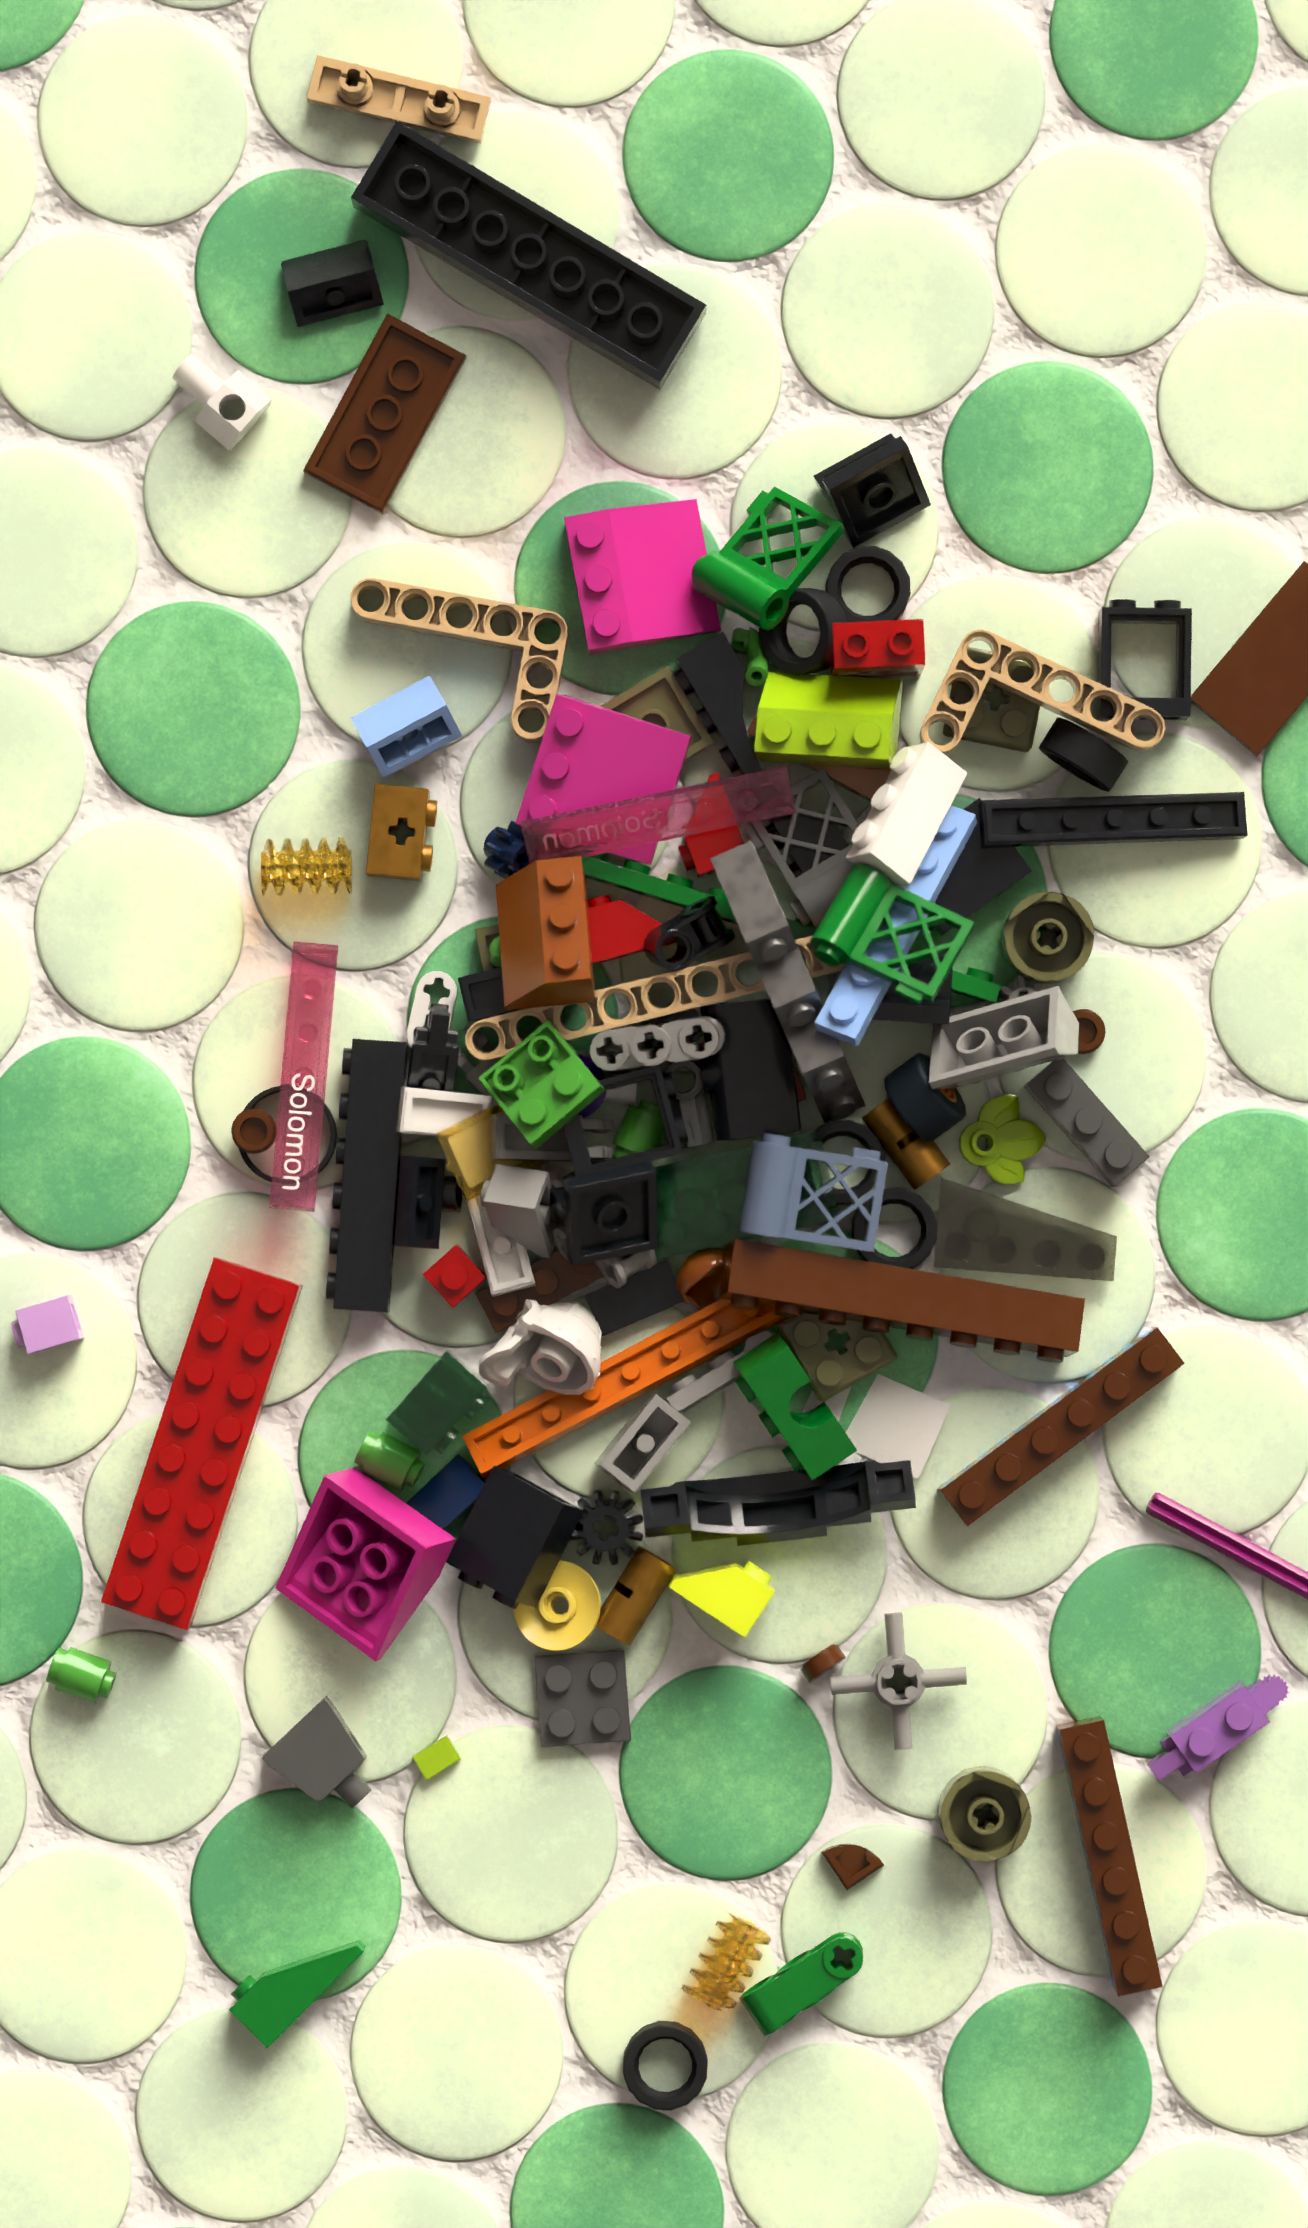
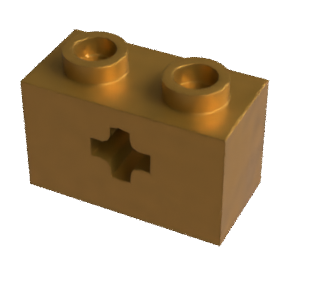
(389, 808)

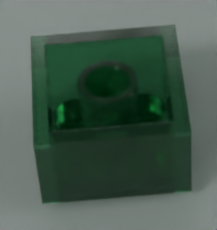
(438, 1403)

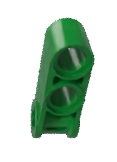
(801, 1982)

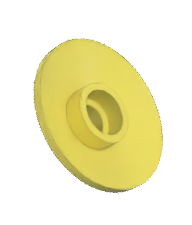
(563, 1631)

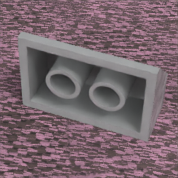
(1003, 1039)

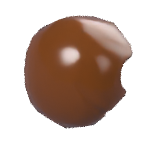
(700, 1277)

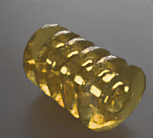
(306, 866)
(727, 1962)

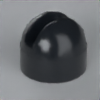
(452, 1195)

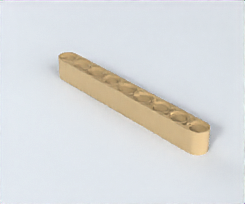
(638, 994)

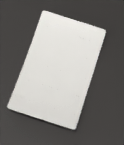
(891, 1422)

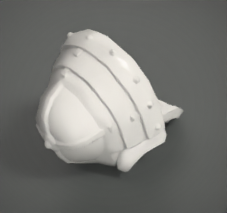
(549, 1347)

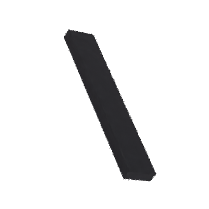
(1112, 819)

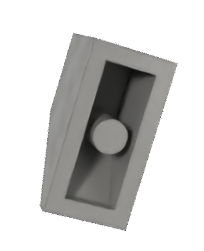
(521, 1207)
(642, 1443)

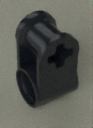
(696, 931)

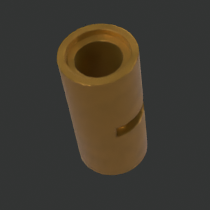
(914, 1156)
(634, 1595)

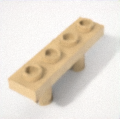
(398, 99)

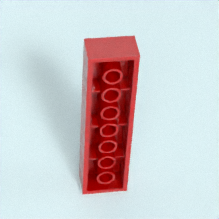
(201, 1443)

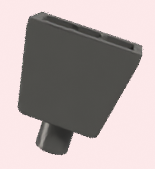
(321, 1756)

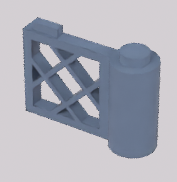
(776, 1188)

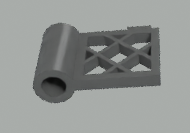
(821, 883)

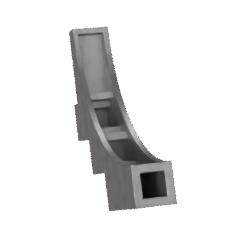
(787, 981)

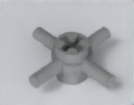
(898, 1701)

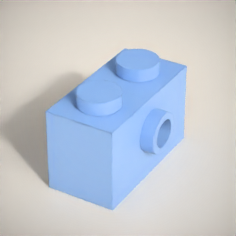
(406, 726)

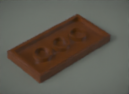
(384, 413)
(1264, 671)

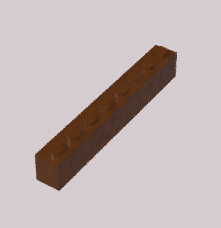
(901, 1299)

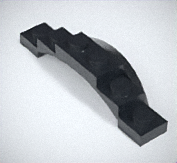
(778, 1504)

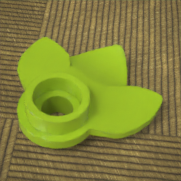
(1007, 1138)

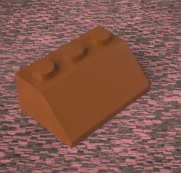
(545, 935)

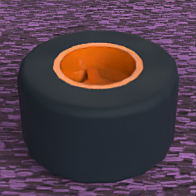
(923, 1109)

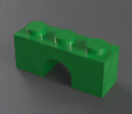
(812, 1437)

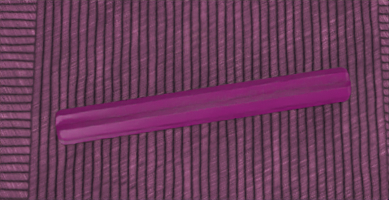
(1228, 1543)

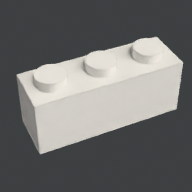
(907, 812)

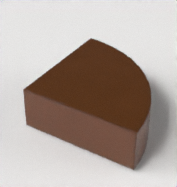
(851, 1862)

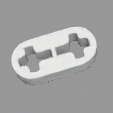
(422, 1001)

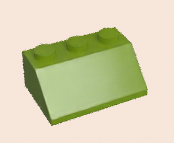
(828, 720)

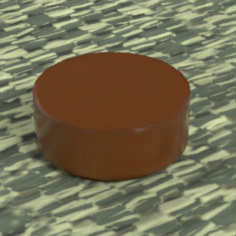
(1090, 1031)
(254, 1131)
(822, 1662)

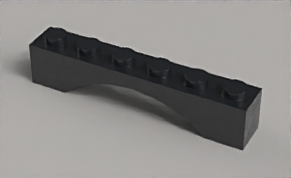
(717, 682)

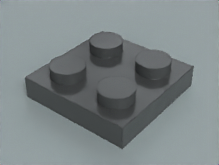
(582, 1698)

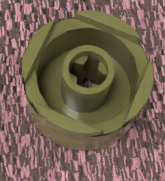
(1051, 912)
(995, 1837)

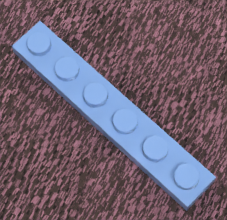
(859, 992)

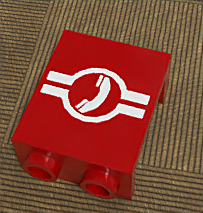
(878, 648)

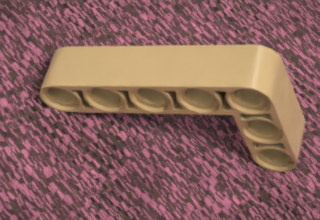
(480, 632)
(1035, 691)

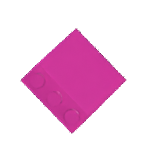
(637, 575)
(599, 759)
(363, 1561)

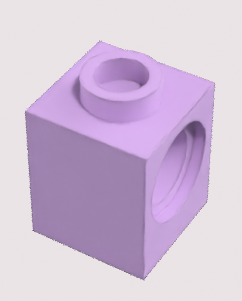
(47, 1325)

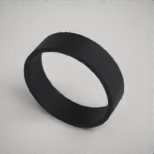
(333, 1137)

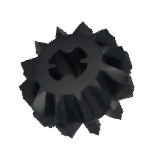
(613, 1540)

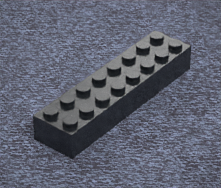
(528, 255)

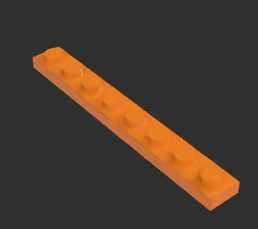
(620, 1381)

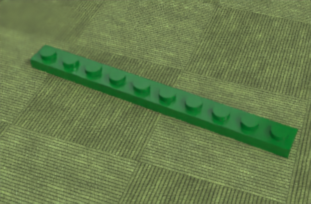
(679, 892)

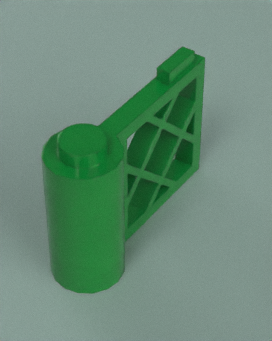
(742, 582)
(855, 924)

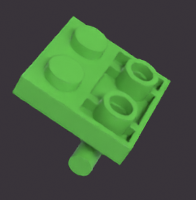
(541, 1084)

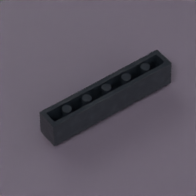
(369, 1176)

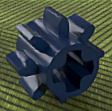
(506, 850)

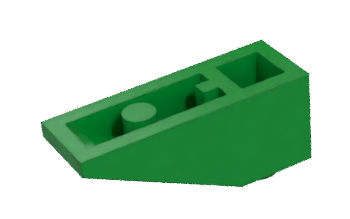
(284, 1993)

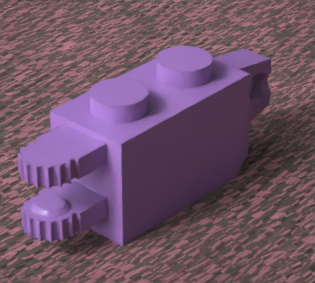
(1218, 1726)

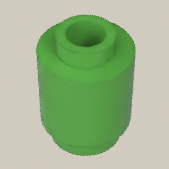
(639, 1130)
(390, 1460)
(81, 1674)

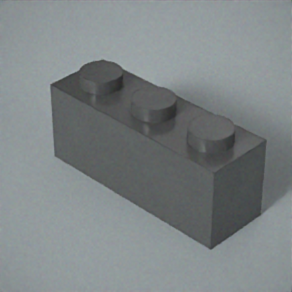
(1086, 1121)

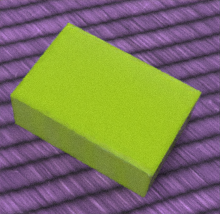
(436, 1757)

